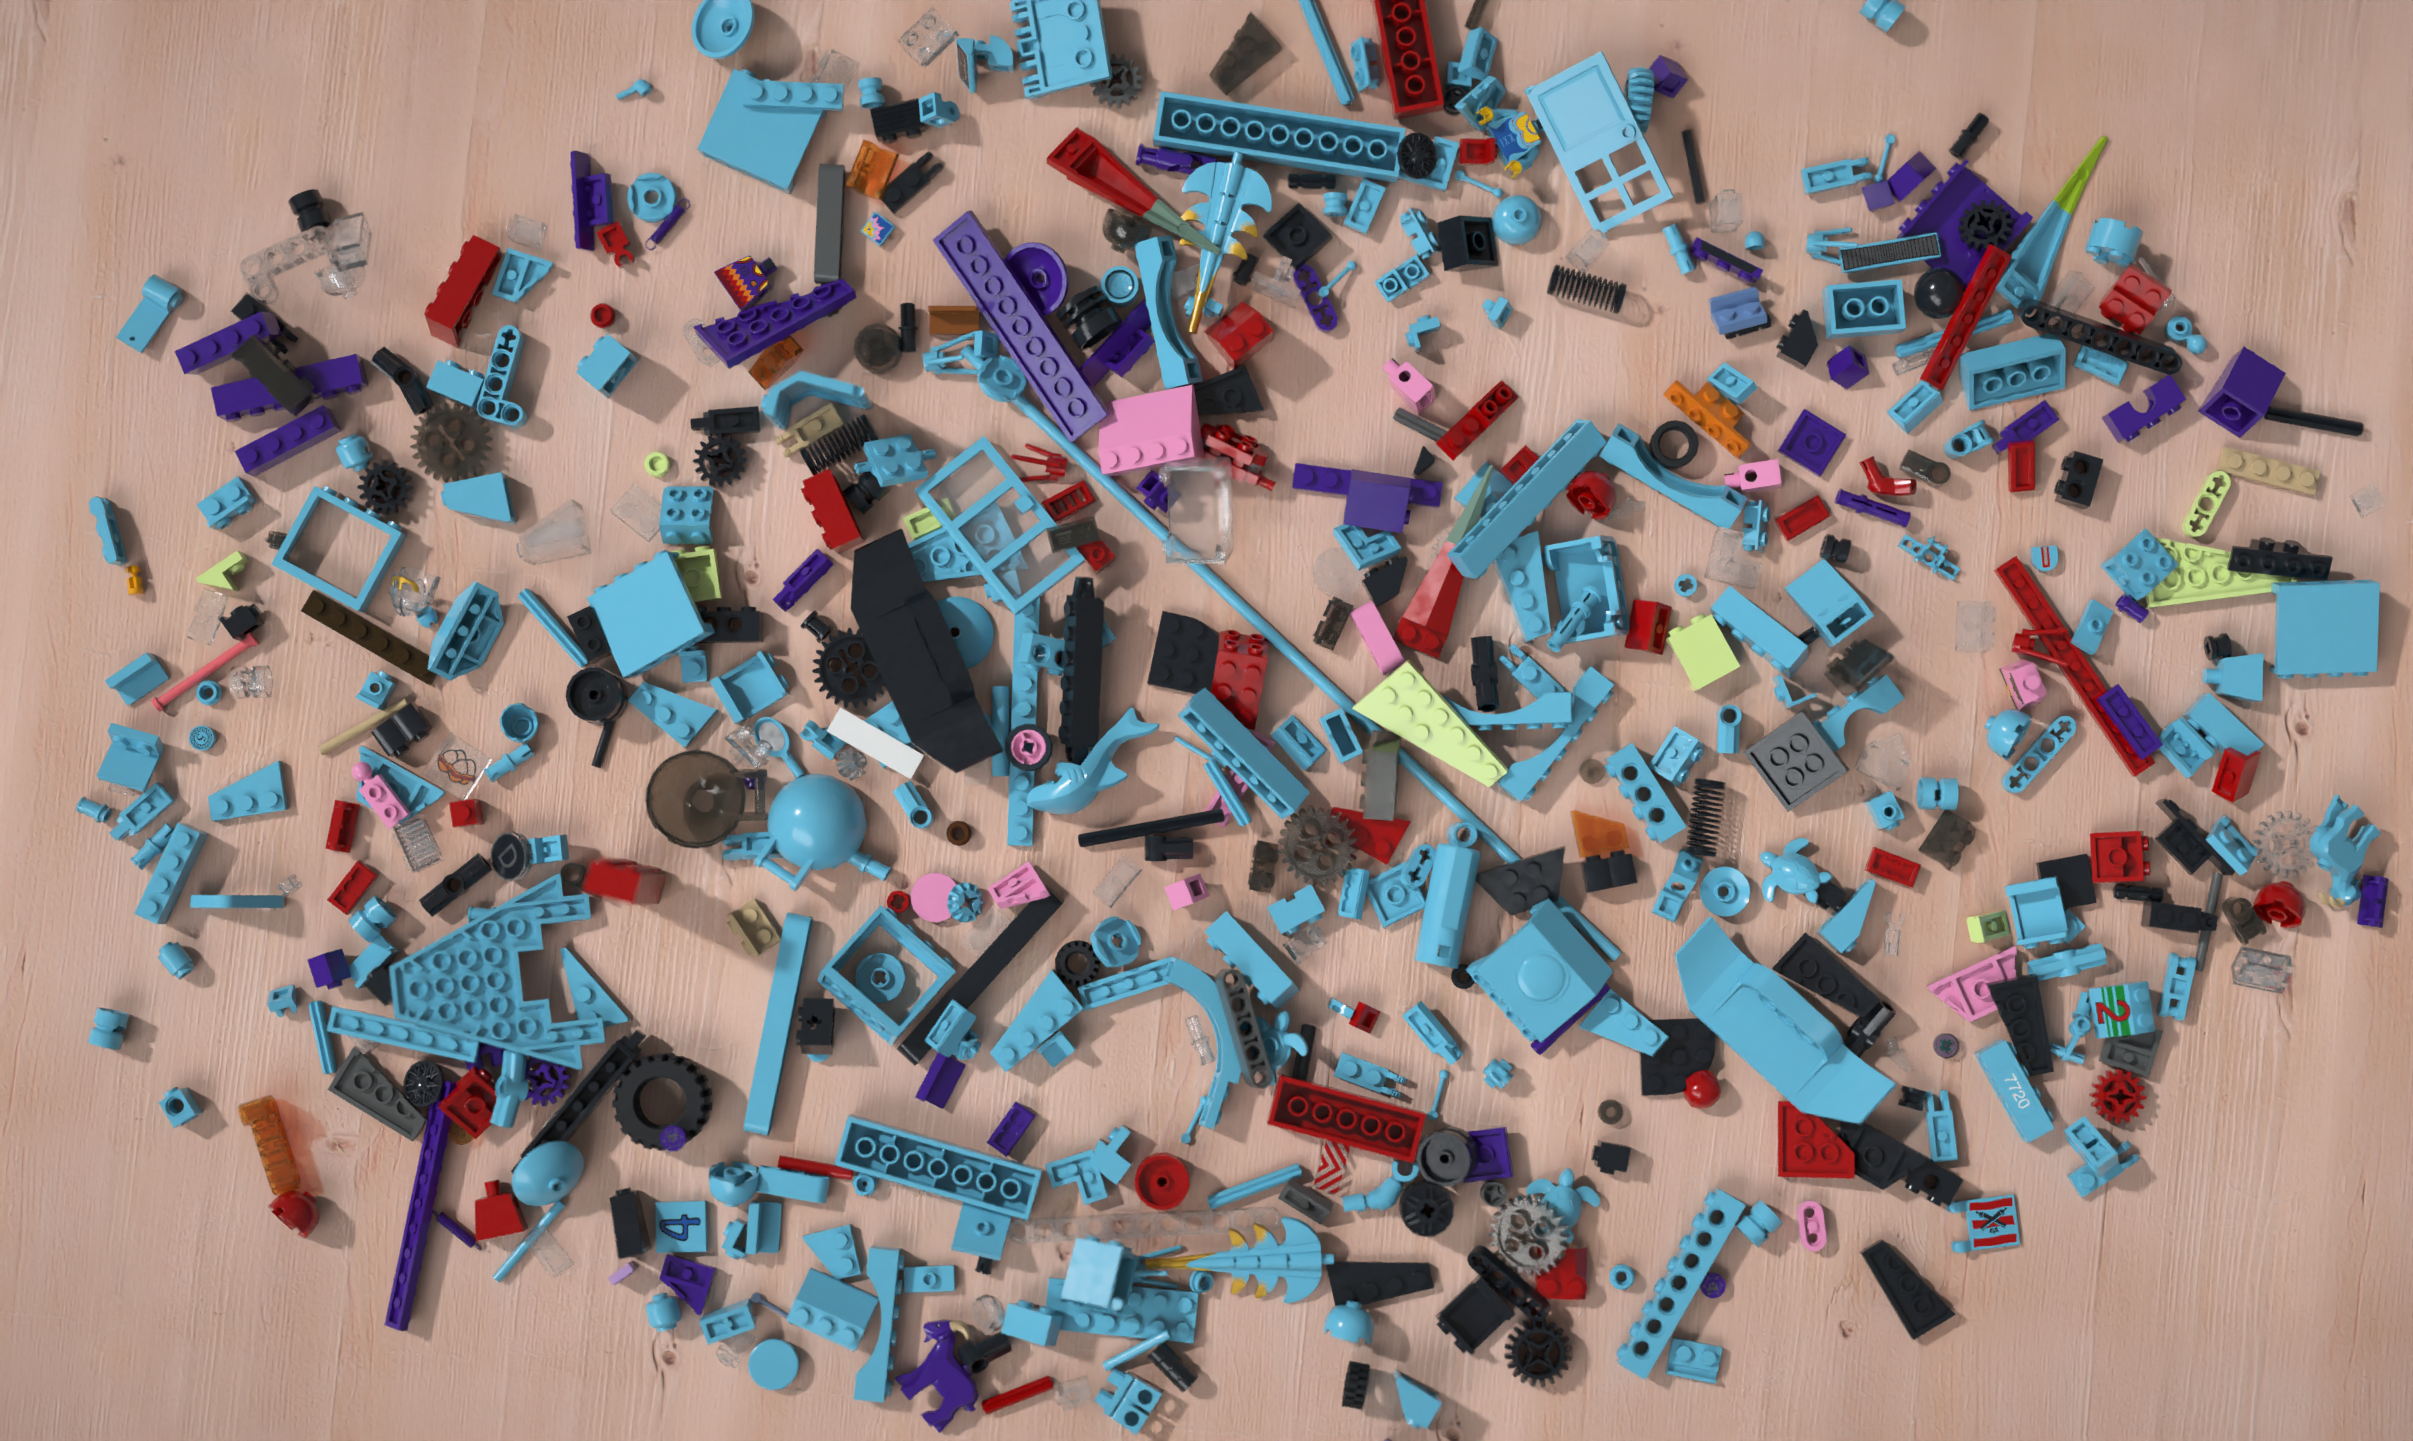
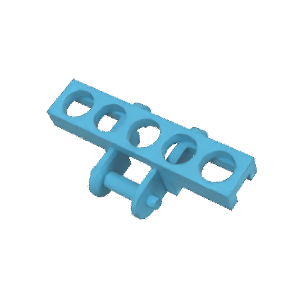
(1925, 549)

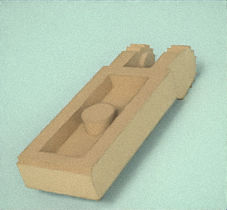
(811, 429)

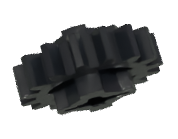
(1992, 218)
(725, 451)
(395, 483)

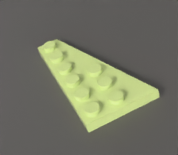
(2205, 577)
(1421, 715)

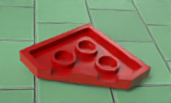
(1810, 1147)

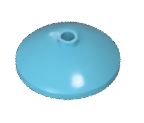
(722, 26)
(974, 626)
(548, 1173)

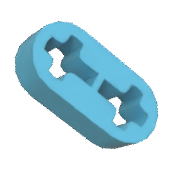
(1422, 869)

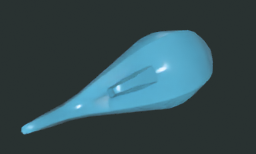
(1082, 783)

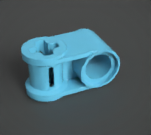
(1971, 438)

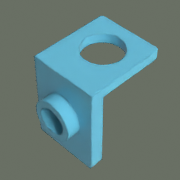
(1782, 694)
(1685, 872)

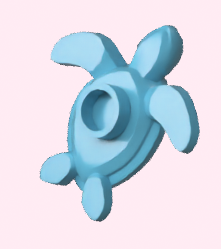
(1792, 872)
(1278, 1041)
(1564, 1198)

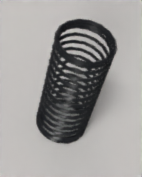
(1619, 291)
(811, 464)
(1699, 849)

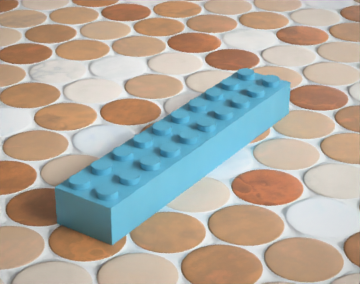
(1278, 136)

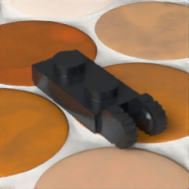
(909, 183)
(249, 306)

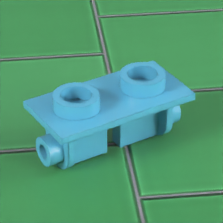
(1363, 52)
(1426, 240)
(1758, 517)

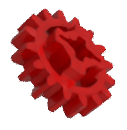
(2118, 1105)

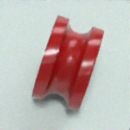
(891, 898)

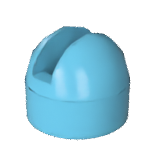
(1754, 241)
(427, 617)

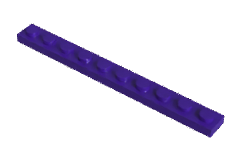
(419, 1214)

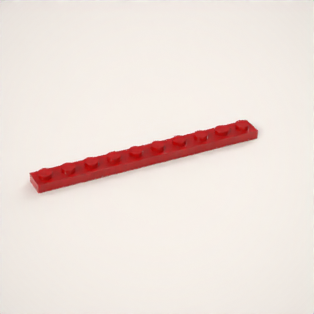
(2079, 671)

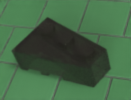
(275, 374)
(1380, 776)

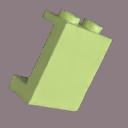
(1702, 651)

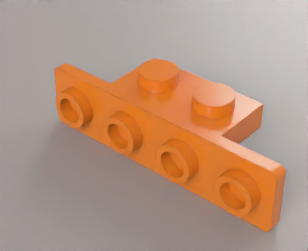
(1712, 413)

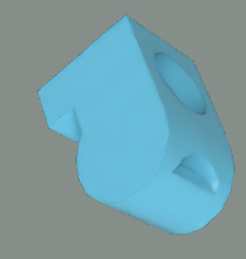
(937, 112)

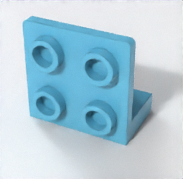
(2140, 565)
(130, 757)

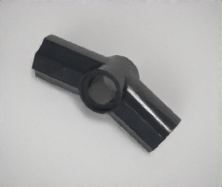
(395, 369)
(1484, 673)
(1866, 1031)

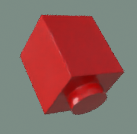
(466, 813)

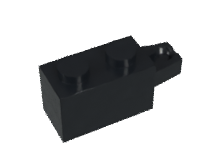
(2177, 917)

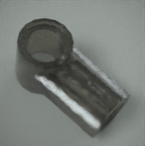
(1922, 467)

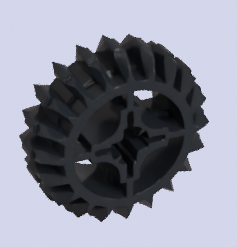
(1553, 1368)

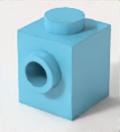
(1885, 811)

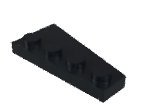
(1821, 973)
(2023, 1016)
(1376, 1280)
(1906, 1292)

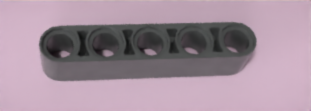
(829, 223)
(1253, 1035)

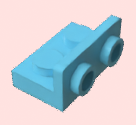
(226, 503)
(1676, 756)

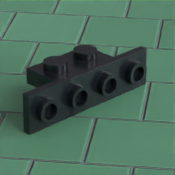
(2279, 559)
(2186, 844)

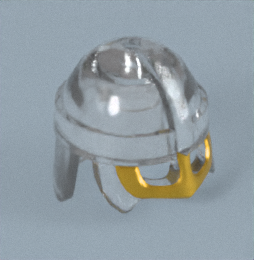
(412, 591)

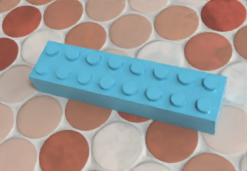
(938, 1166)

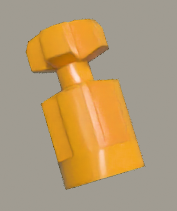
(134, 583)

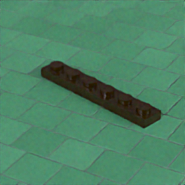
(369, 636)

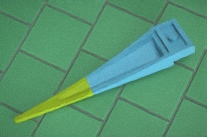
(2035, 255)

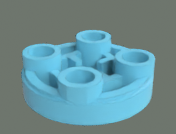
(773, 1364)

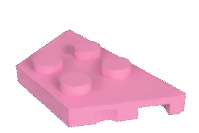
(1966, 988)

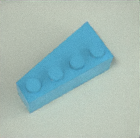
(1042, 1016)

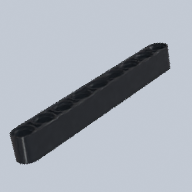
(984, 970)

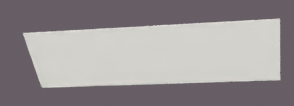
(875, 743)

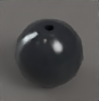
(1938, 292)

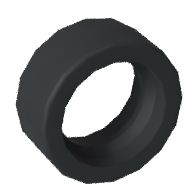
(1690, 434)

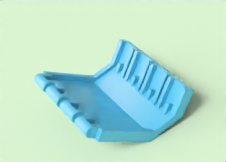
(799, 386)

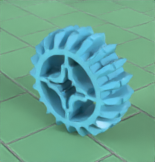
(1639, 94)

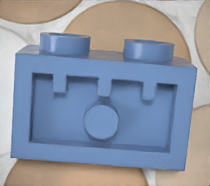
(1737, 311)

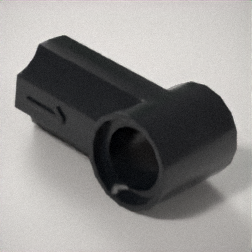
(1163, 848)
(978, 1355)

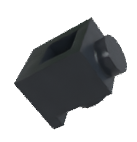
(242, 621)
(1830, 897)

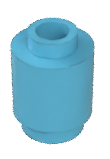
(176, 960)

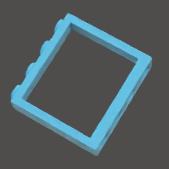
(380, 569)

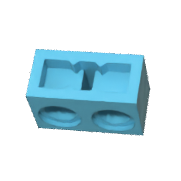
(1047, 648)
(2091, 1146)

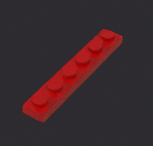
(1966, 317)

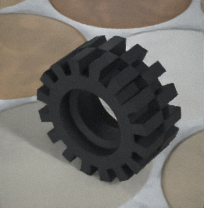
(1063, 969)
(1355, 1385)

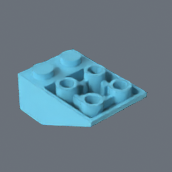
(1828, 603)

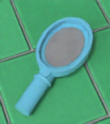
(777, 736)

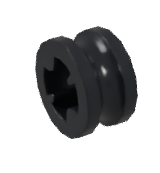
(1808, 636)

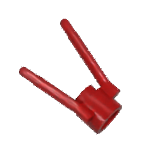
(1054, 465)
(2024, 644)

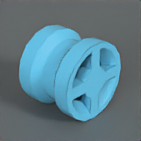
(1335, 204)

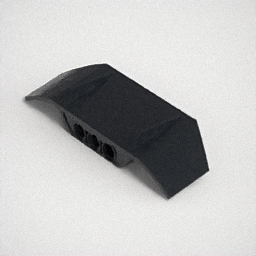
(918, 656)

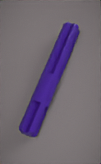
(1541, 1047)

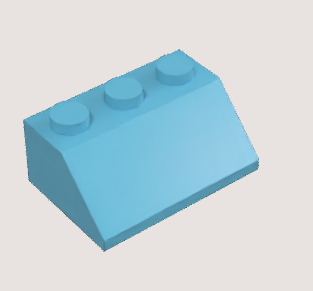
(832, 1309)

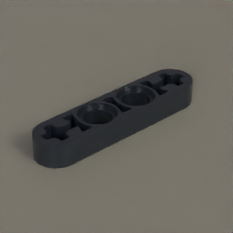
(1506, 1286)

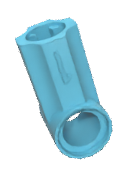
(1728, 732)
(913, 804)

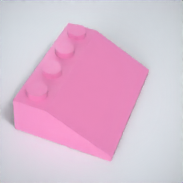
(1150, 431)

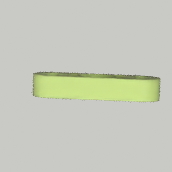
(2216, 501)

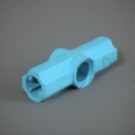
(2067, 962)

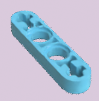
(2036, 752)

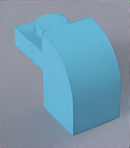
(1108, 1160)

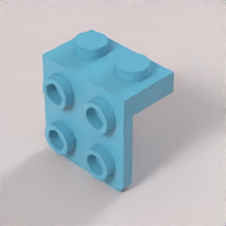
(686, 515)

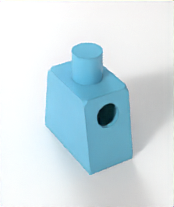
(2237, 677)

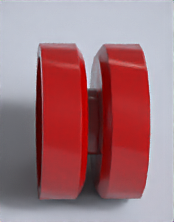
(1166, 1166)

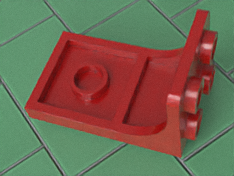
(1240, 674)

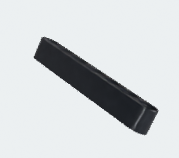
(2108, 344)

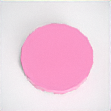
(931, 895)

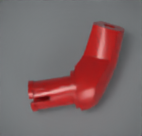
(1886, 485)

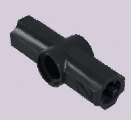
(443, 894)

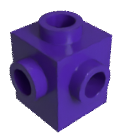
(1154, 492)

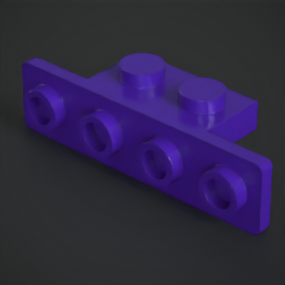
(590, 200)
(1122, 347)

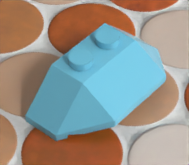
(466, 632)

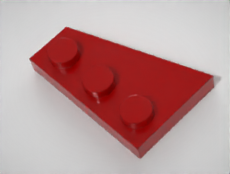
(1375, 837)

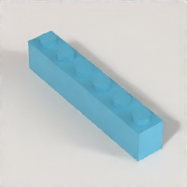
(1243, 753)

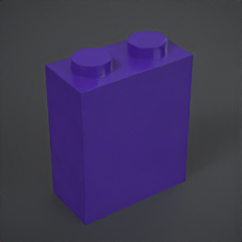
(1378, 501)

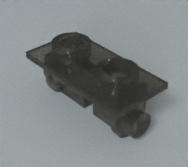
(1330, 630)

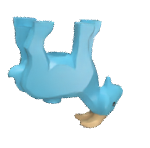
(2339, 853)

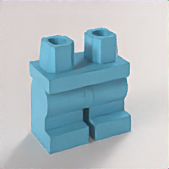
(1124, 1403)

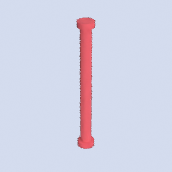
(208, 669)

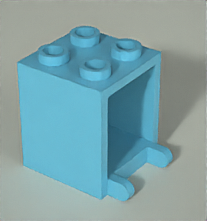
(1101, 1276)

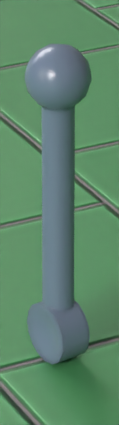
(756, 1297)

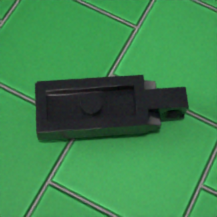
(728, 421)

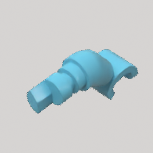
(1383, 1196)

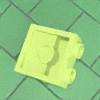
(700, 573)

